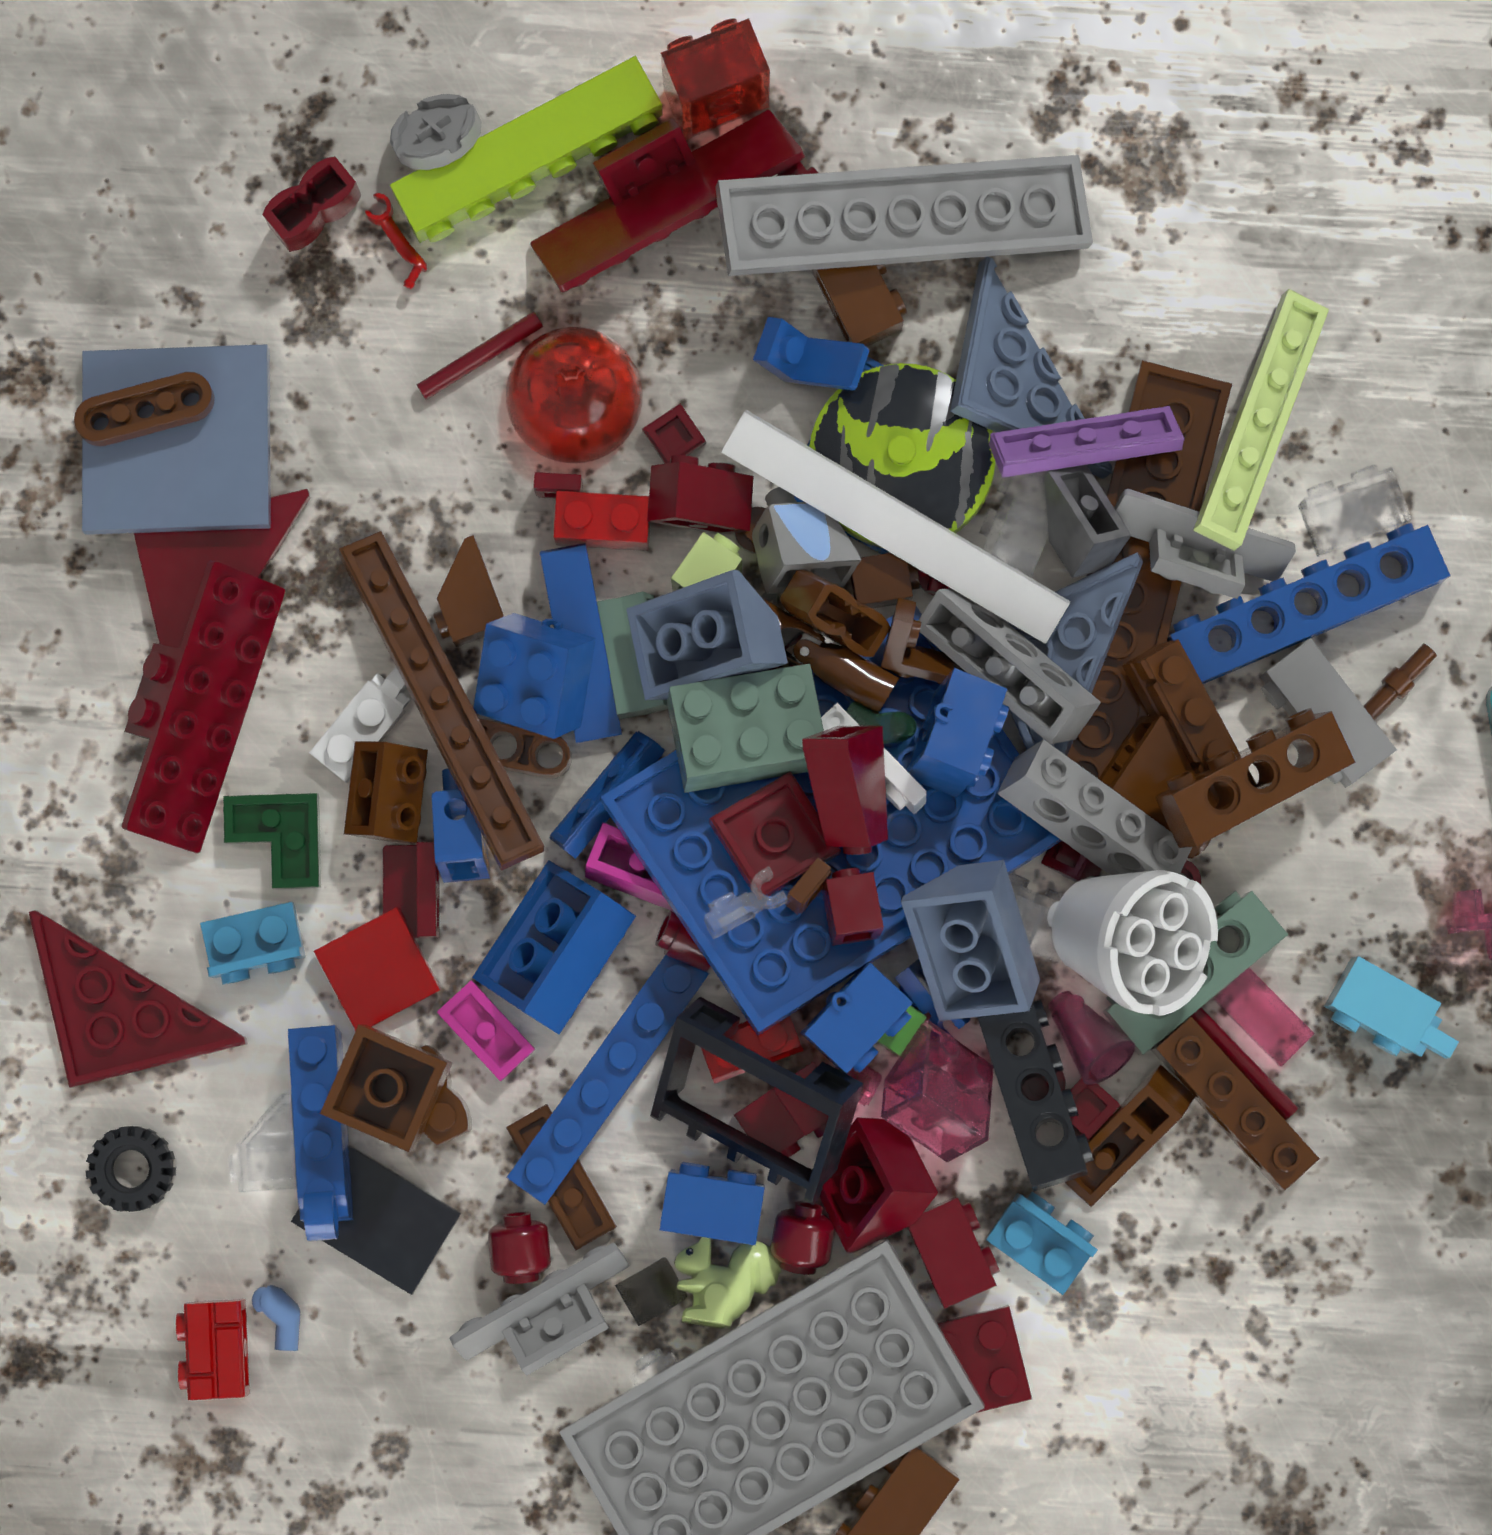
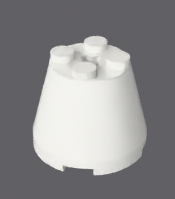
(1137, 937)

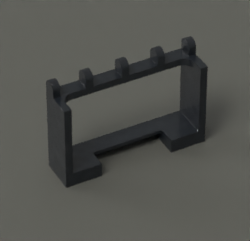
(822, 1089)

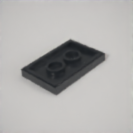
(393, 1224)

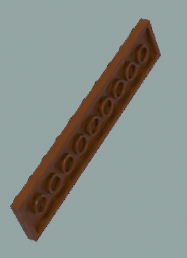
(1175, 478)

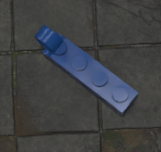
(318, 1141)

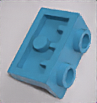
(253, 941)
(1041, 1242)

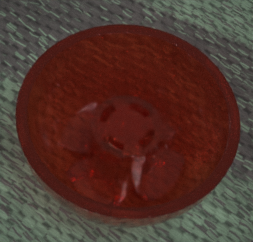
(594, 409)

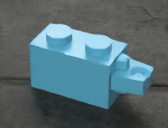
(1389, 1010)

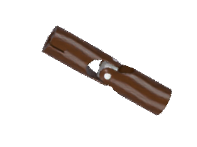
(838, 665)

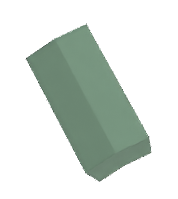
(622, 657)

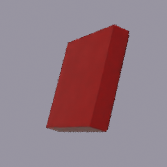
(377, 969)

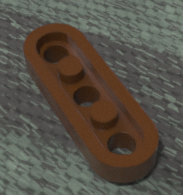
(123, 408)

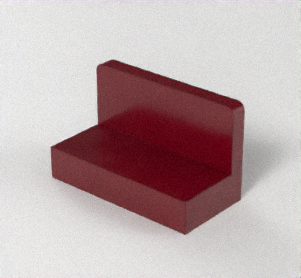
(413, 886)

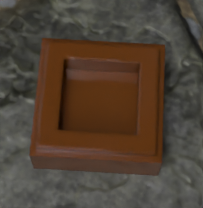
(808, 886)

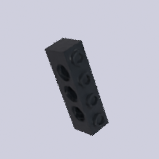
(1044, 1164)

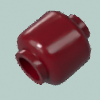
(802, 1238)
(519, 1248)

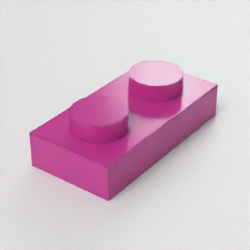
(486, 1030)

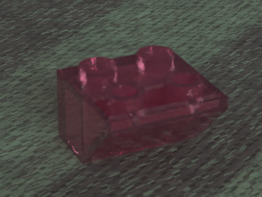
(939, 1093)

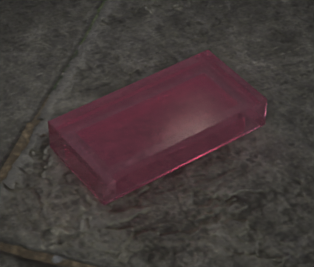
(1264, 1017)

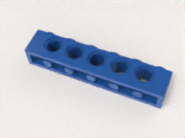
(1420, 569)

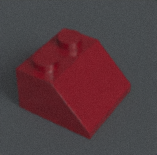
(877, 1185)

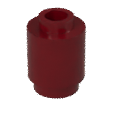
(679, 944)

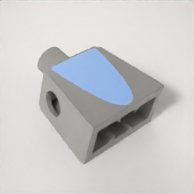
(800, 538)

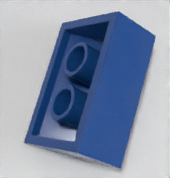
(554, 947)

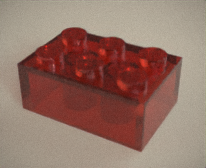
(715, 77)

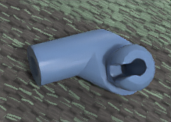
(283, 1312)

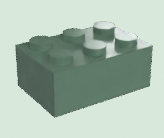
(743, 726)

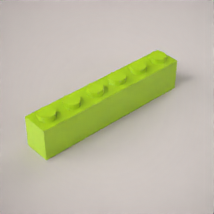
(530, 149)

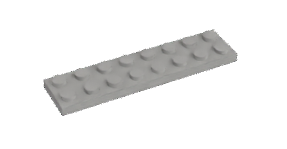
(903, 215)

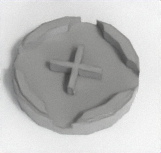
(435, 132)

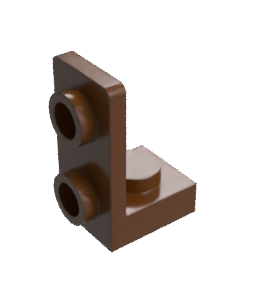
(904, 656)

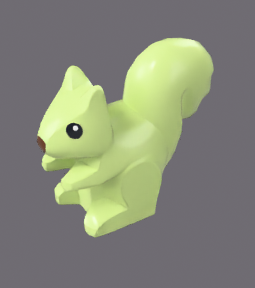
(720, 1291)

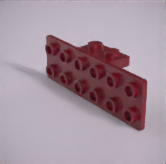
(658, 189)
(196, 705)

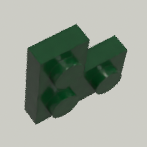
(287, 823)

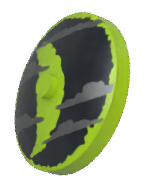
(909, 443)

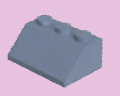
(704, 634)
(972, 942)

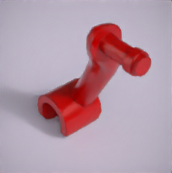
(398, 240)

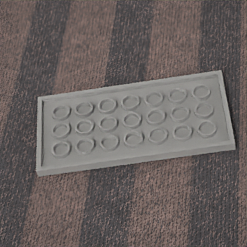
(778, 1409)

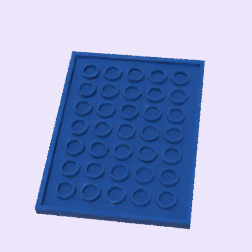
(788, 958)

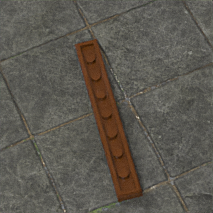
(441, 701)

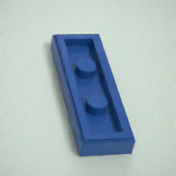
(588, 813)

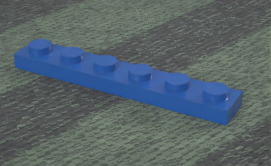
(606, 1078)

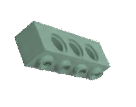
(1257, 935)

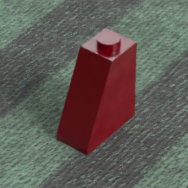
(849, 786)

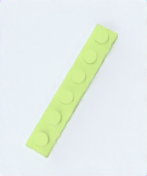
(1261, 420)

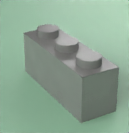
(1310, 681)

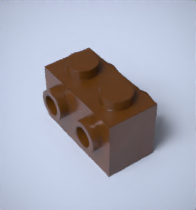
(386, 791)

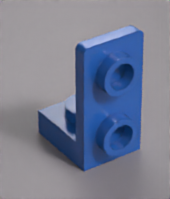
(809, 360)

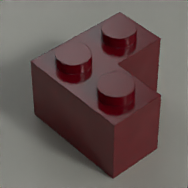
(782, 1119)

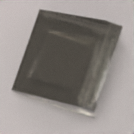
(651, 1291)

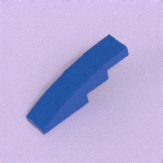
(575, 605)

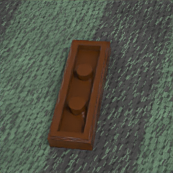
(576, 1198)

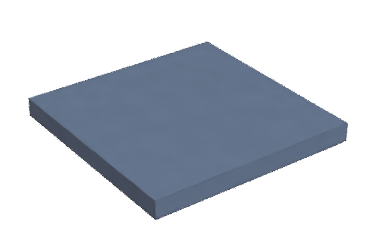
(188, 475)

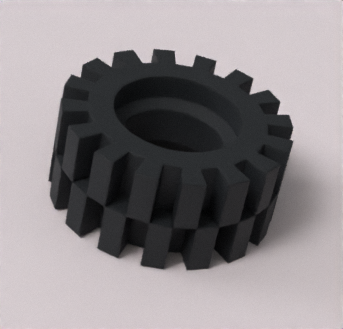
(102, 1163)

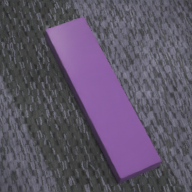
(1086, 441)

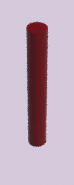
(479, 355)
(1246, 1065)

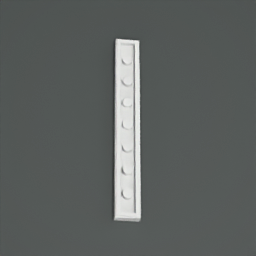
(895, 526)

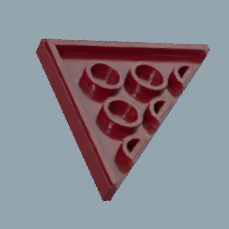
(177, 561)
(114, 1016)

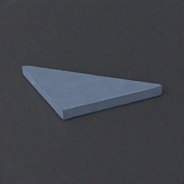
(1001, 370)
(1085, 630)

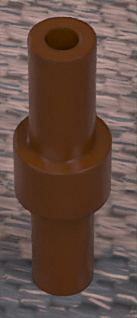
(1399, 681)

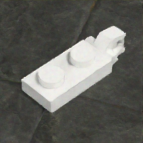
(366, 718)
(900, 786)

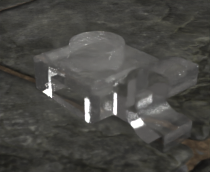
(733, 911)

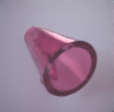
(1091, 1040)

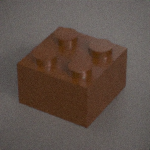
(386, 1088)

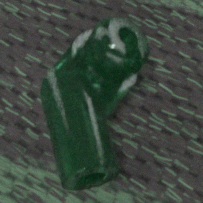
(896, 725)

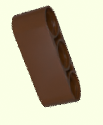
(528, 746)

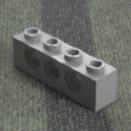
(998, 653)
(1089, 814)

